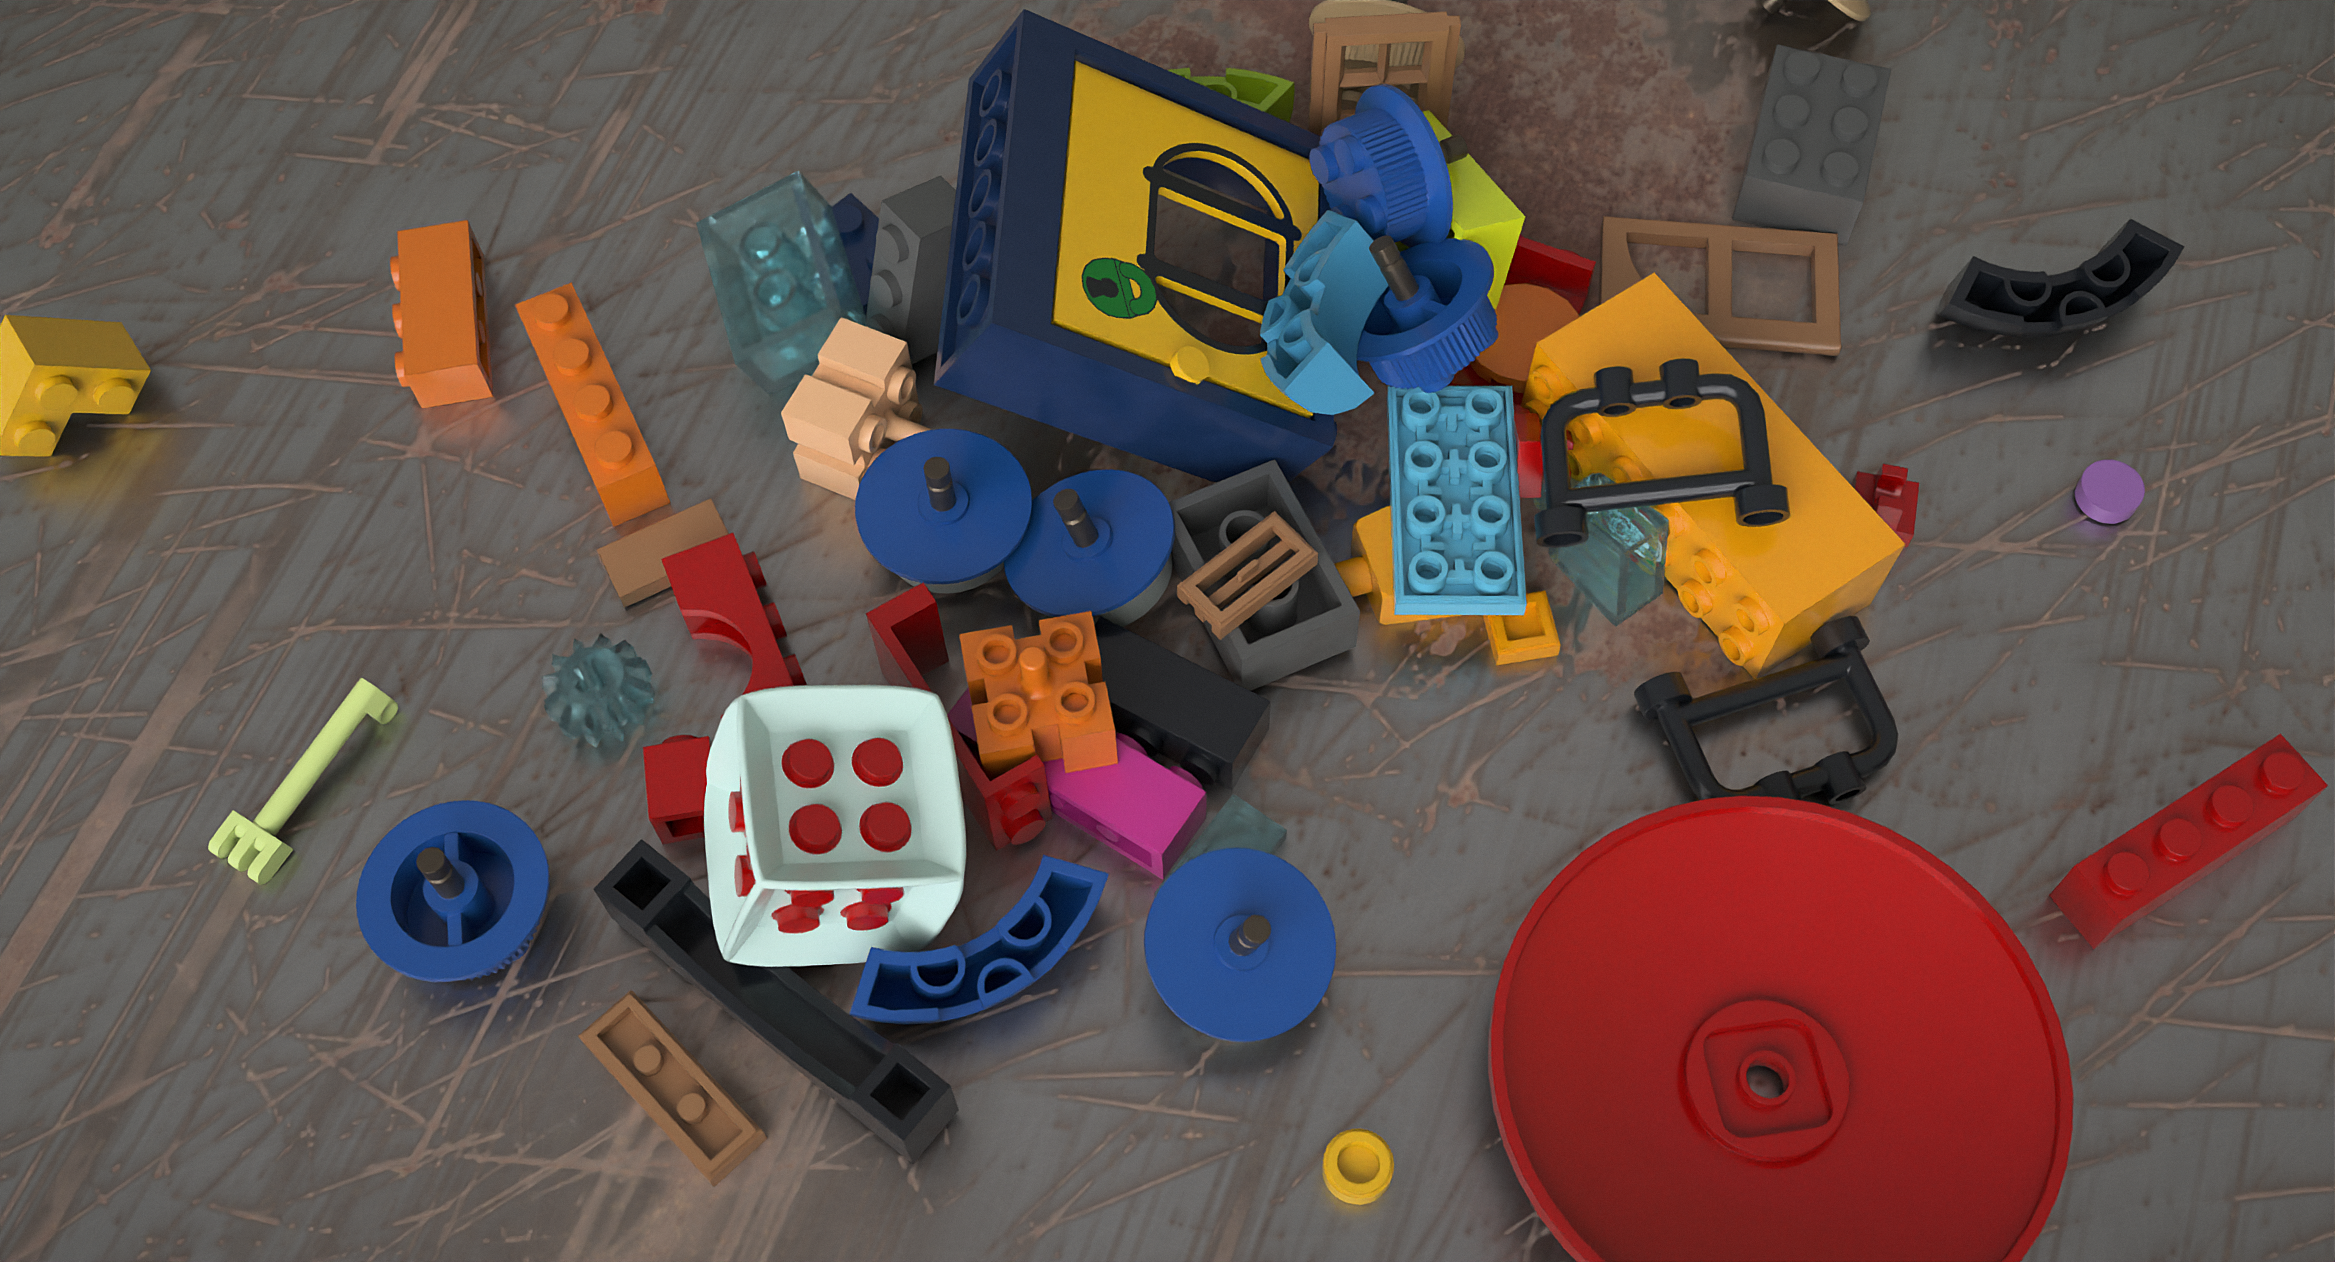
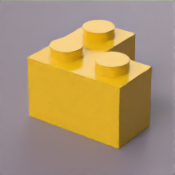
(61, 370)

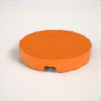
(1523, 318)

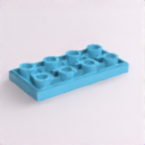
(1455, 502)

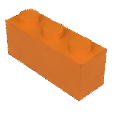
(442, 315)

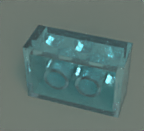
(779, 279)

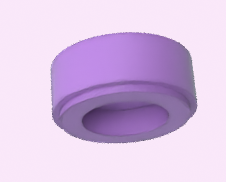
(2109, 491)

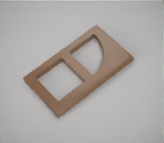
(1719, 241)

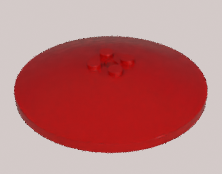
(1800, 940)

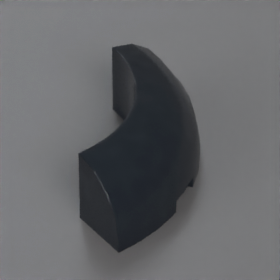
(2050, 305)

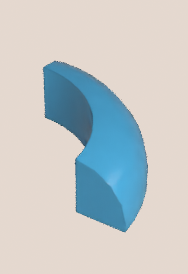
(1321, 315)

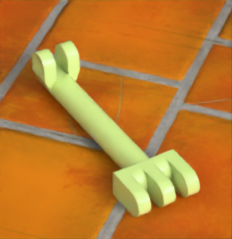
(254, 844)

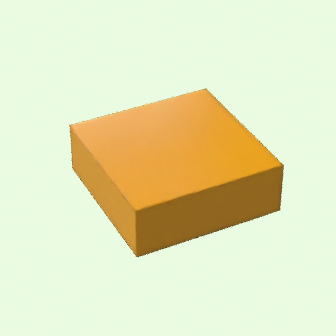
(1524, 636)

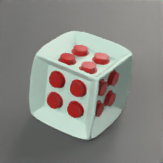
(832, 824)

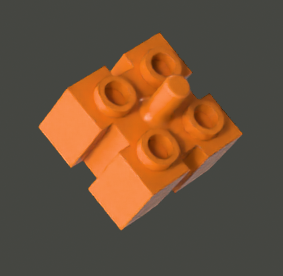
(1040, 696)

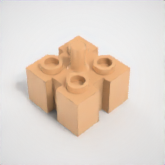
(852, 407)

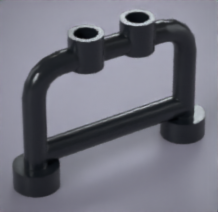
(1680, 387)
(1836, 775)

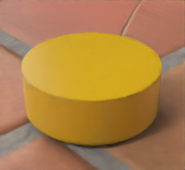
(1358, 1166)

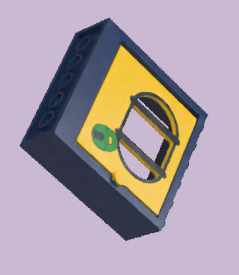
(1058, 268)

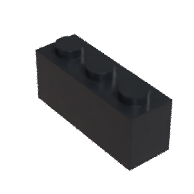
(1180, 707)

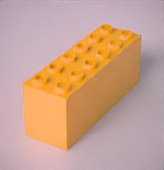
(1750, 585)

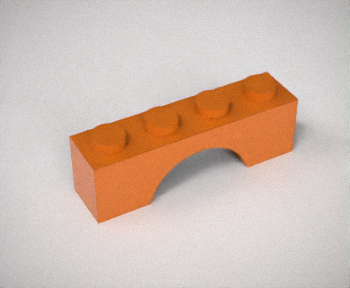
(593, 404)

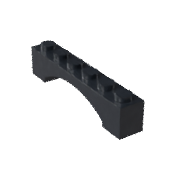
(836, 1052)

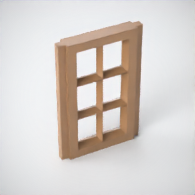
(1435, 74)

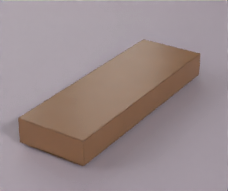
(673, 1088)

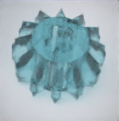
(573, 688)

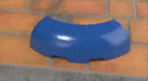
(991, 967)

